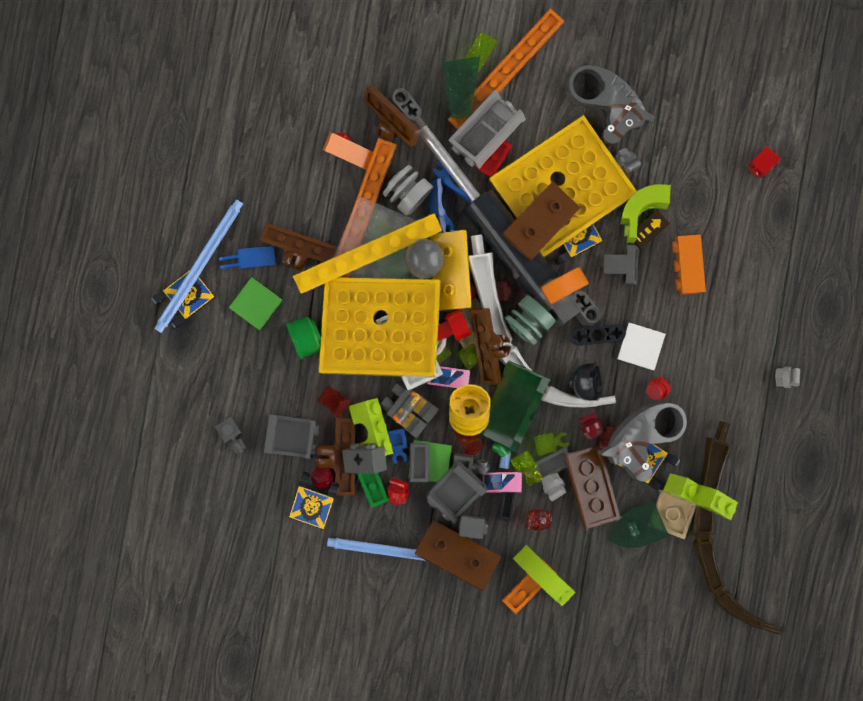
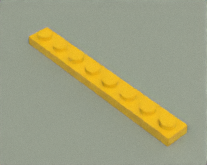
(367, 253)

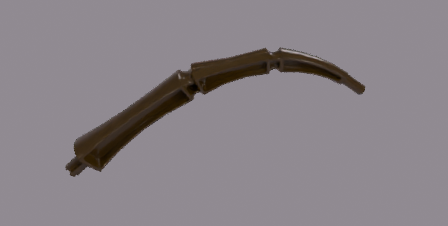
(703, 527)

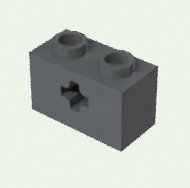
(364, 459)
(472, 526)

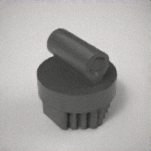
(627, 160)

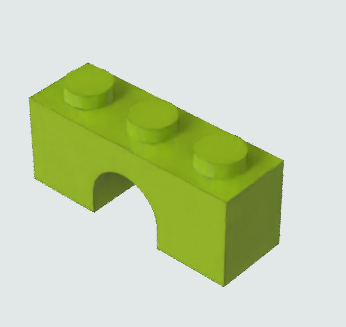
(371, 416)

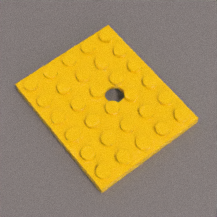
(590, 175)
(360, 346)

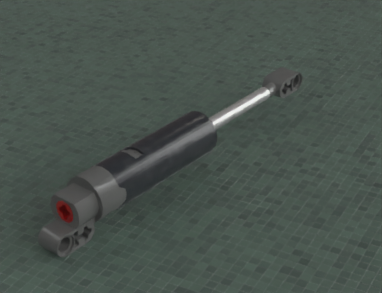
(491, 220)

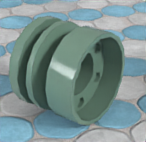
(530, 320)

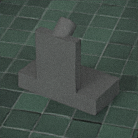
(623, 264)

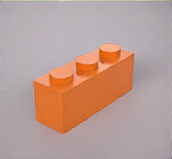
(689, 264)

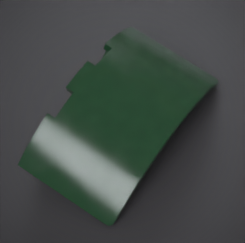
(513, 404)

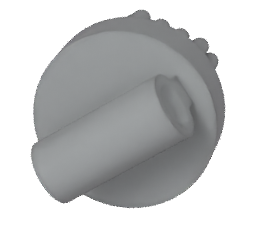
(787, 377)
(553, 486)

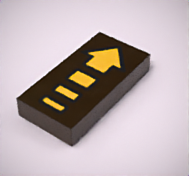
(650, 229)

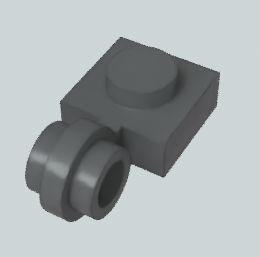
(229, 430)
(467, 460)

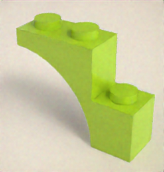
(700, 495)

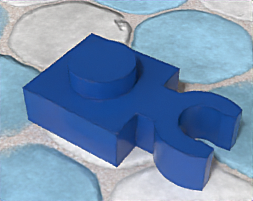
(398, 442)

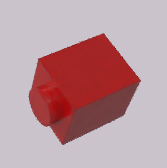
(763, 162)

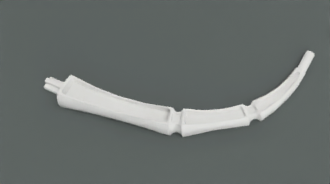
(483, 275)

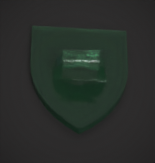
(639, 527)

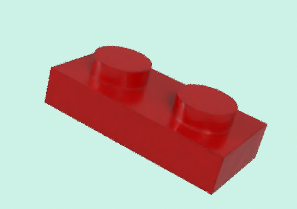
(493, 163)

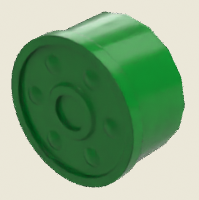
(304, 336)

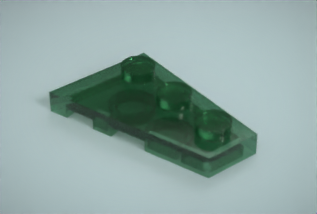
(460, 85)

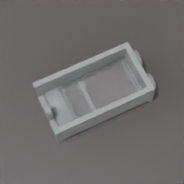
(486, 130)

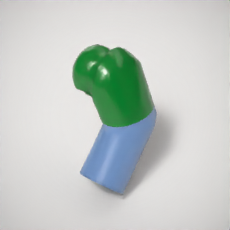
(504, 453)

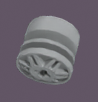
(406, 189)

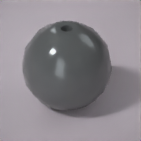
(424, 258)

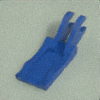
(447, 182)
(436, 207)
(251, 258)

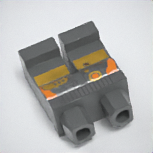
(402, 409)

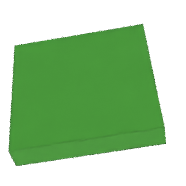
(255, 303)
(438, 460)

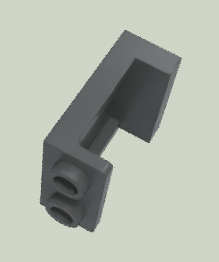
(291, 436)
(455, 492)

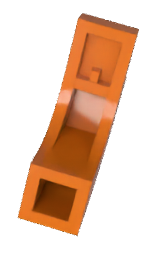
(564, 285)

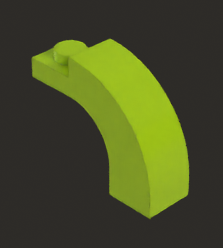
(646, 198)
(544, 575)

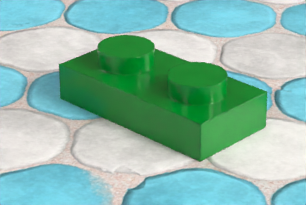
(373, 489)

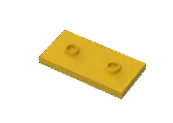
(455, 271)

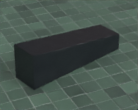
(506, 505)

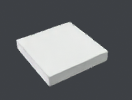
(641, 346)

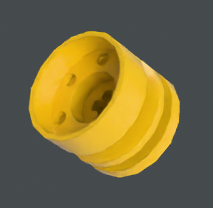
(469, 409)

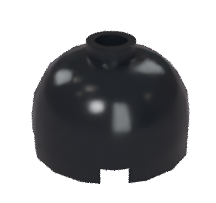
(586, 382)

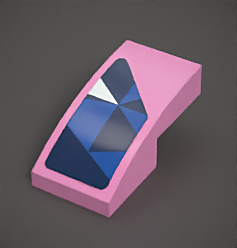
(451, 378)
(503, 482)

